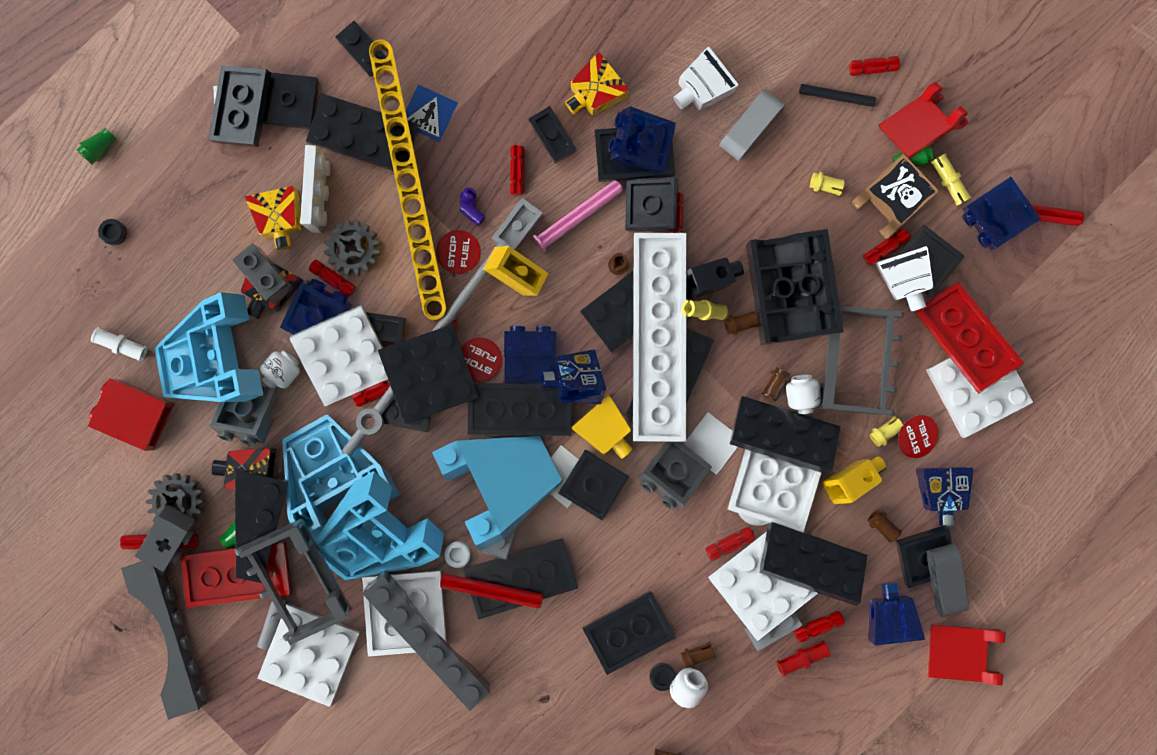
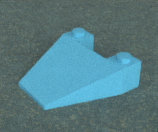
(201, 357)
(322, 472)
(511, 476)
(368, 539)

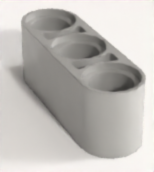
(751, 124)

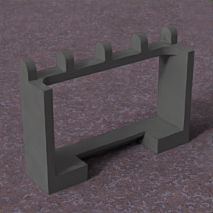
(827, 388)
(304, 544)

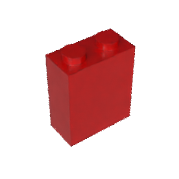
(130, 414)

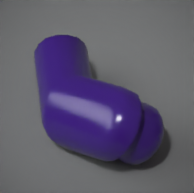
(468, 206)

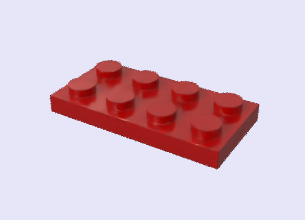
(969, 338)
(212, 578)

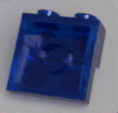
(642, 140)
(1000, 214)
(312, 306)
(528, 354)

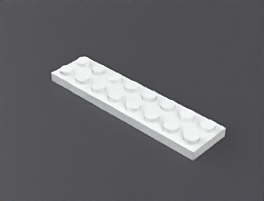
(659, 337)

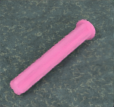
(578, 215)

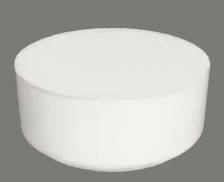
(457, 554)

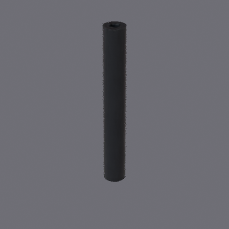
(837, 95)

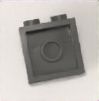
(246, 420)
(674, 474)

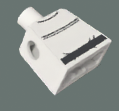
(705, 82)
(908, 276)

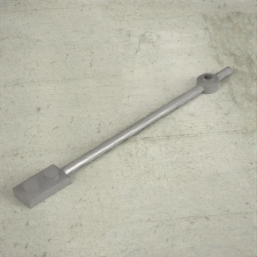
(511, 234)

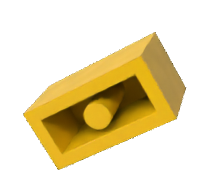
(516, 271)

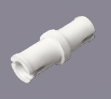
(119, 344)

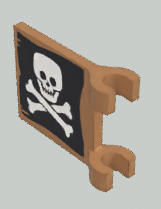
(897, 194)

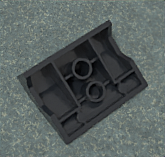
(794, 287)

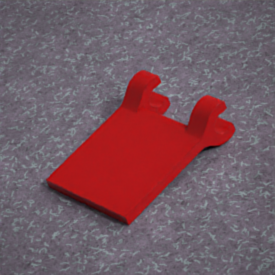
(922, 122)
(962, 653)

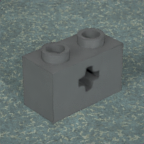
(262, 273)
(165, 538)

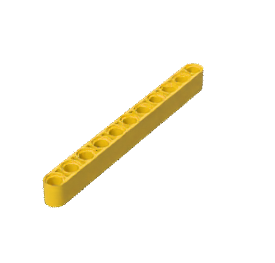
(402, 169)

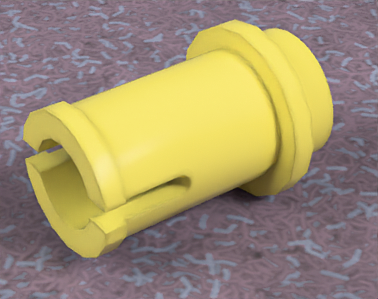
(826, 183)
(886, 431)

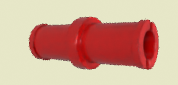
(803, 658)

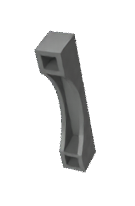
(445, 662)
(182, 686)

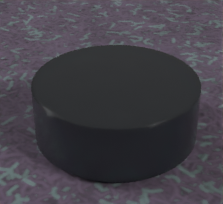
(112, 232)
(661, 676)

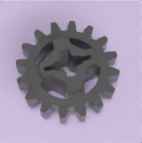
(357, 239)
(164, 495)

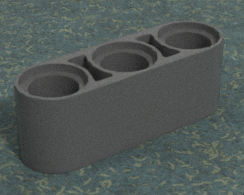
(947, 580)

